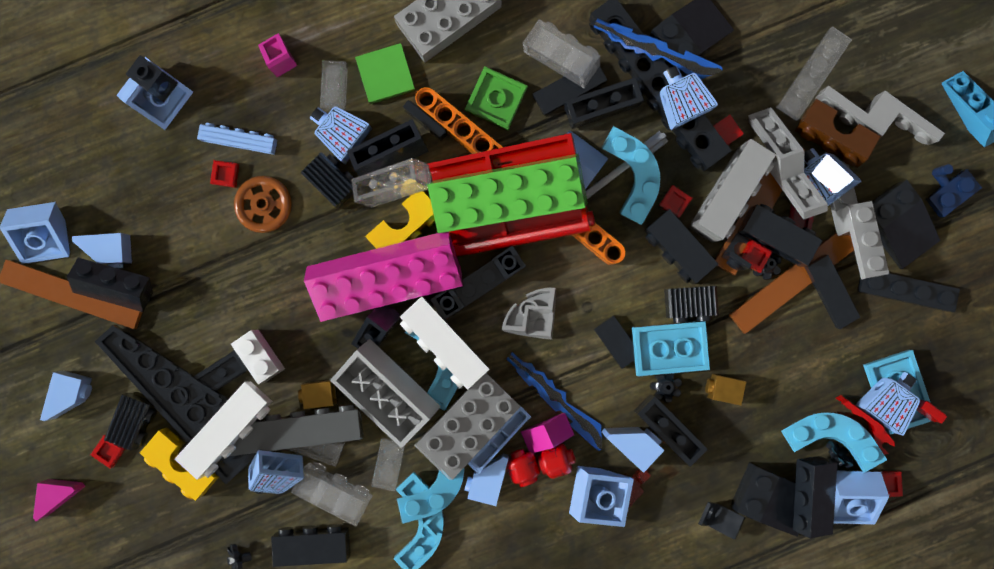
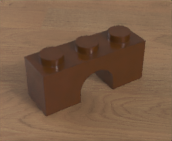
(819, 128)

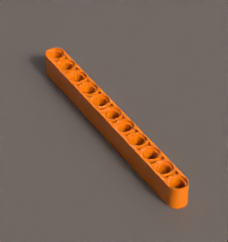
(477, 135)

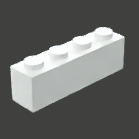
(444, 343)
(223, 431)

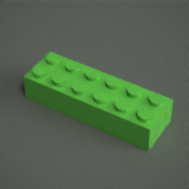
(508, 193)

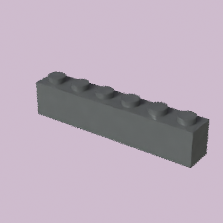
(302, 430)

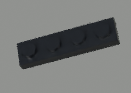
(911, 291)

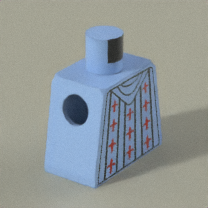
(685, 98)
(339, 131)
(829, 175)
(891, 403)
(274, 472)

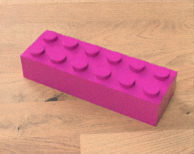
(383, 276)

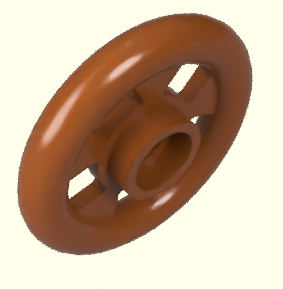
(246, 216)

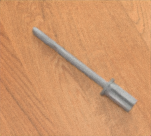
(653, 143)

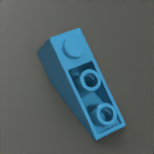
(972, 106)

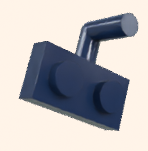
(953, 191)

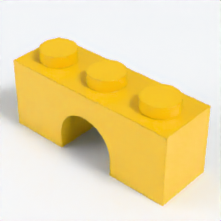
(420, 215)
(161, 454)

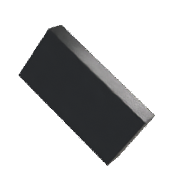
(425, 120)
(616, 341)

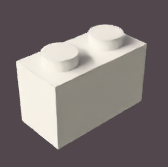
(257, 356)

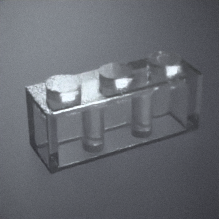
(562, 53)
(391, 183)
(332, 493)

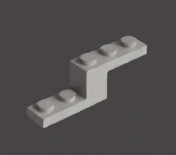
(881, 114)
(788, 163)
(861, 223)

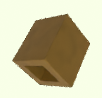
(725, 389)
(317, 394)

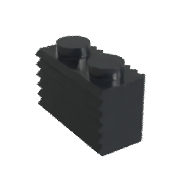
(329, 180)
(691, 302)
(130, 422)

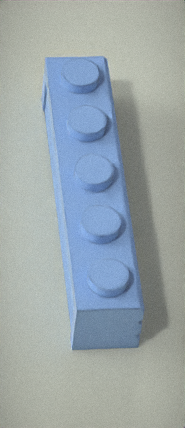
(237, 138)
(499, 440)

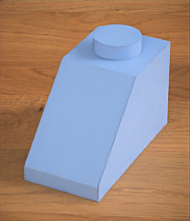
(106, 248)
(65, 393)
(487, 484)

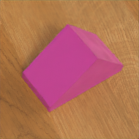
(277, 55)
(547, 433)
(53, 494)

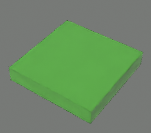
(385, 73)
(496, 98)

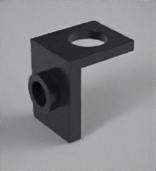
(151, 78)
(732, 258)
(722, 519)

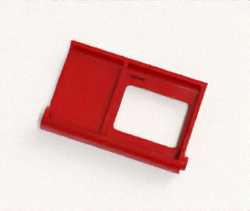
(522, 230)

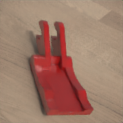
(876, 429)

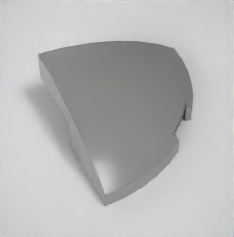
(533, 316)

